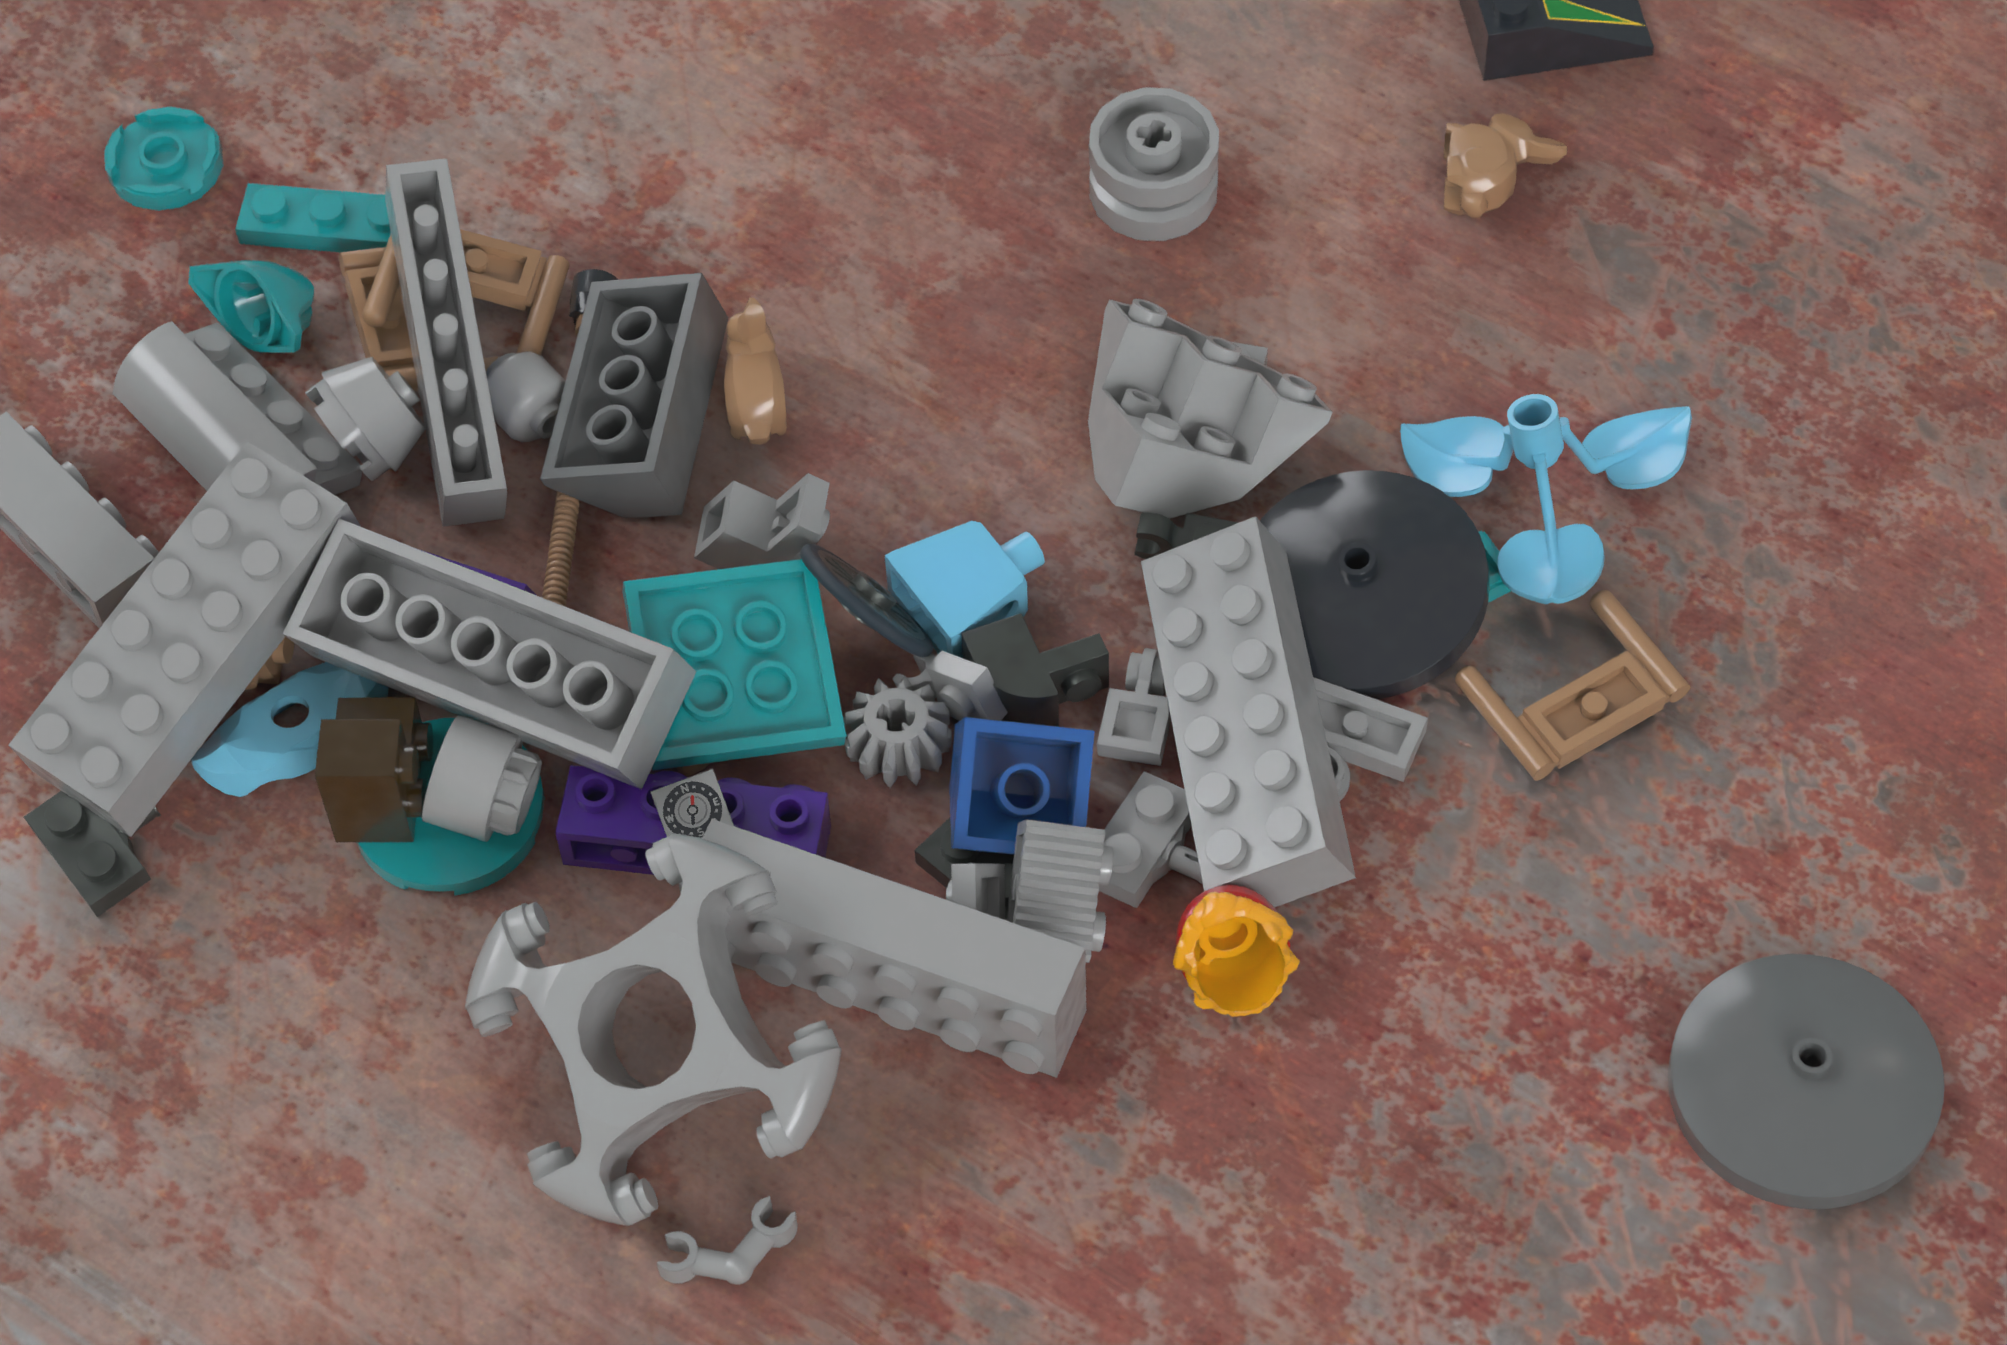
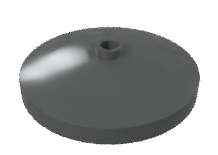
(1805, 1081)

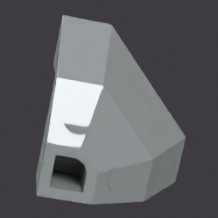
(1187, 415)

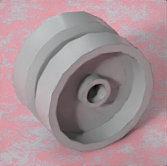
(1153, 164)

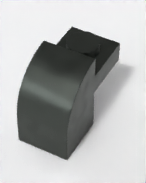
(1036, 682)

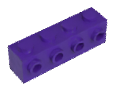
(615, 823)

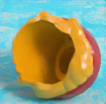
(1234, 950)

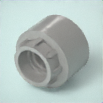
(481, 781)

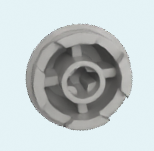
(369, 414)

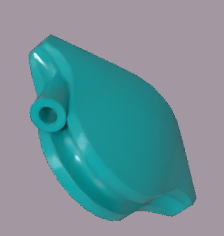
(256, 302)

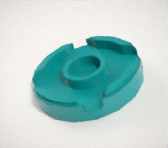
(164, 159)

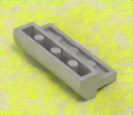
(211, 396)

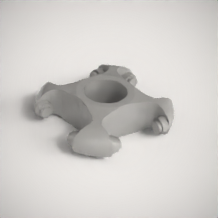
(579, 1012)

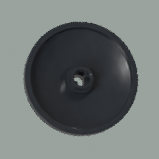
(1382, 578)

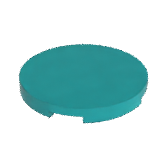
(447, 859)

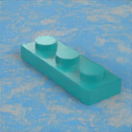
(312, 219)

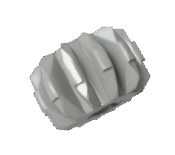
(897, 732)

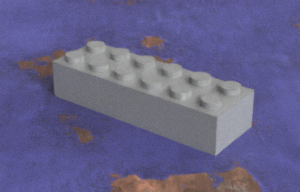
(182, 641)
(491, 652)
(1247, 716)
(908, 956)

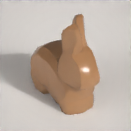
(1485, 162)
(753, 378)

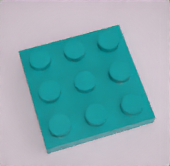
(758, 659)

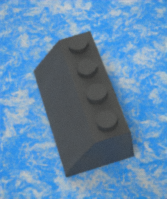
(637, 394)

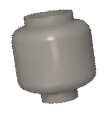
(525, 395)

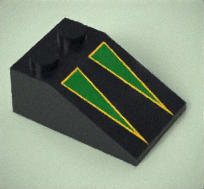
(1553, 34)

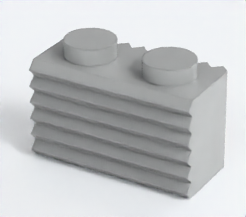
(1059, 881)

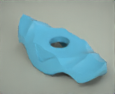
(255, 750)

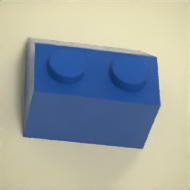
(1012, 775)

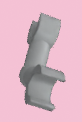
(734, 1266)

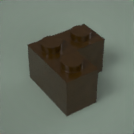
(373, 768)

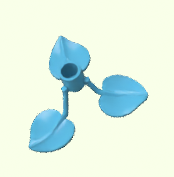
(1565, 561)

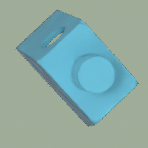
(961, 581)

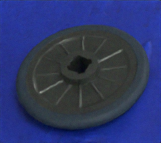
(866, 600)

